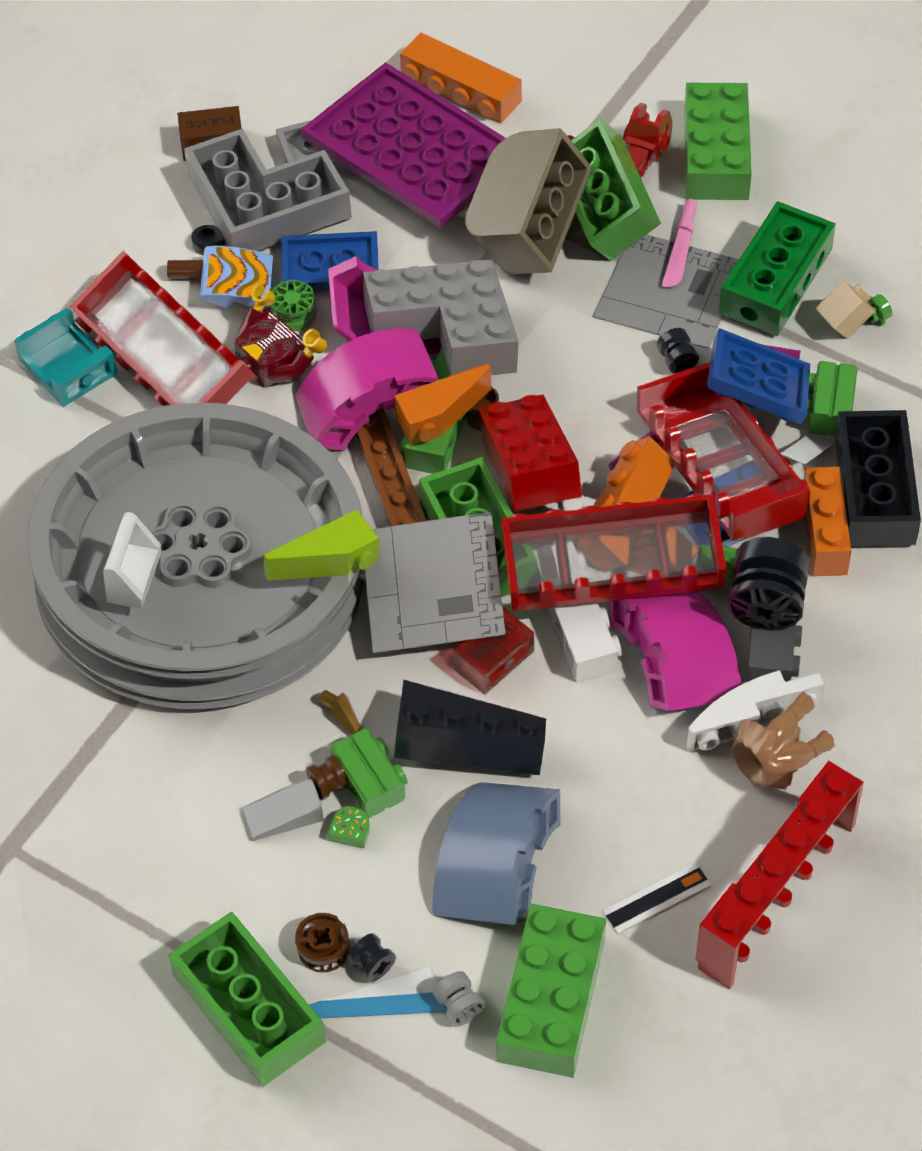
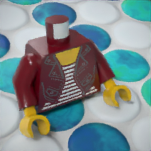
(271, 346)

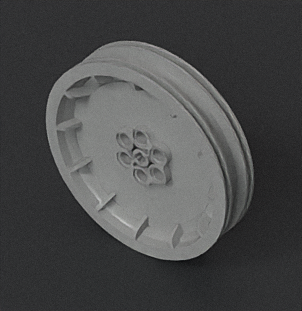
(217, 496)

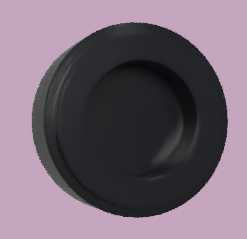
(206, 236)

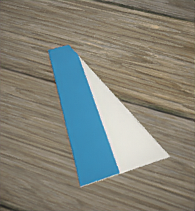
(394, 996)

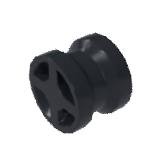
(371, 957)

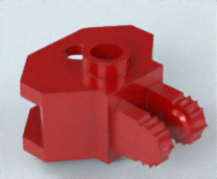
(645, 138)

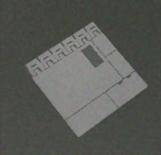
(640, 302)
(434, 584)

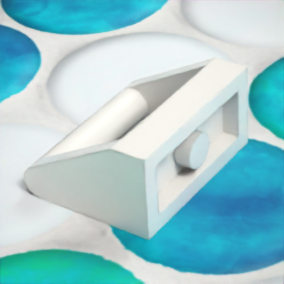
(131, 563)

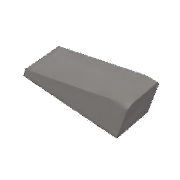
(284, 810)

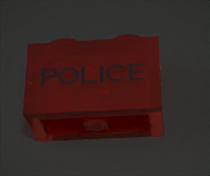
(491, 659)

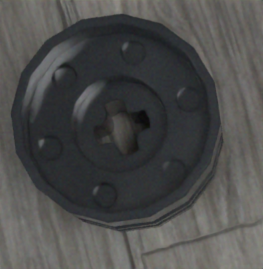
(768, 583)

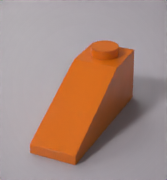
(440, 404)

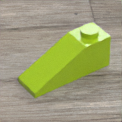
(327, 551)

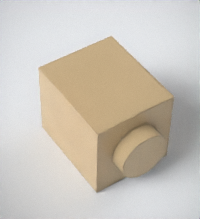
(846, 308)

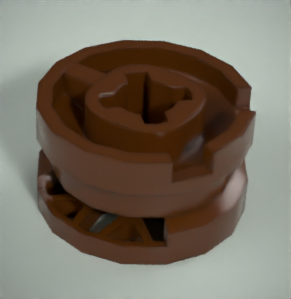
(322, 941)

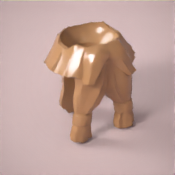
(773, 752)

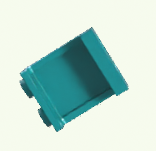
(64, 358)

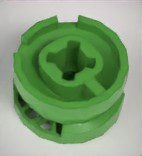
(294, 306)

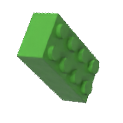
(717, 141)
(614, 202)
(468, 491)
(551, 990)
(247, 998)

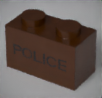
(207, 124)

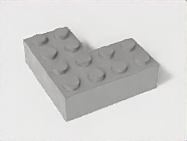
(260, 204)
(451, 303)

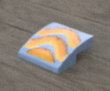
(232, 273)

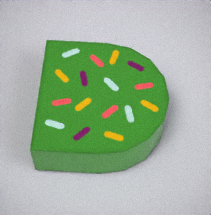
(350, 827)

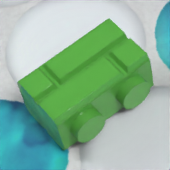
(832, 392)
(369, 772)

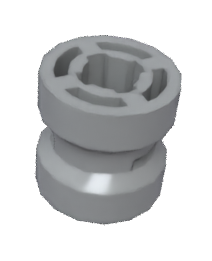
(459, 999)

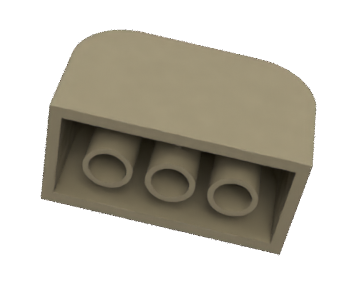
(528, 199)

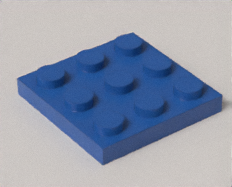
(759, 376)

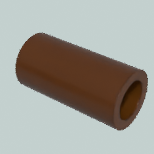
(184, 269)

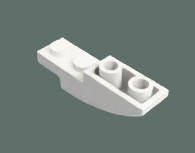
(753, 700)

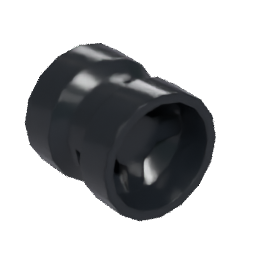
(677, 349)

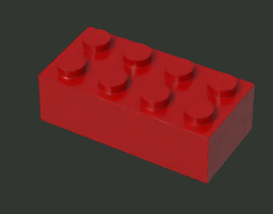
(530, 452)

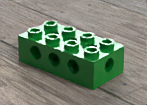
(785, 233)

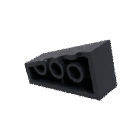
(467, 732)

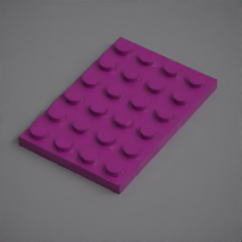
(406, 143)

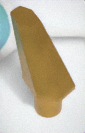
(341, 710)

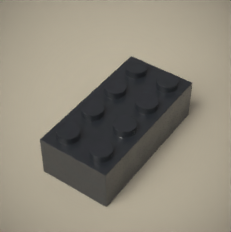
(877, 477)

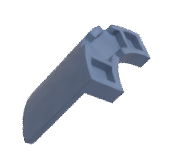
(489, 851)

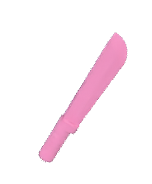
(677, 259)

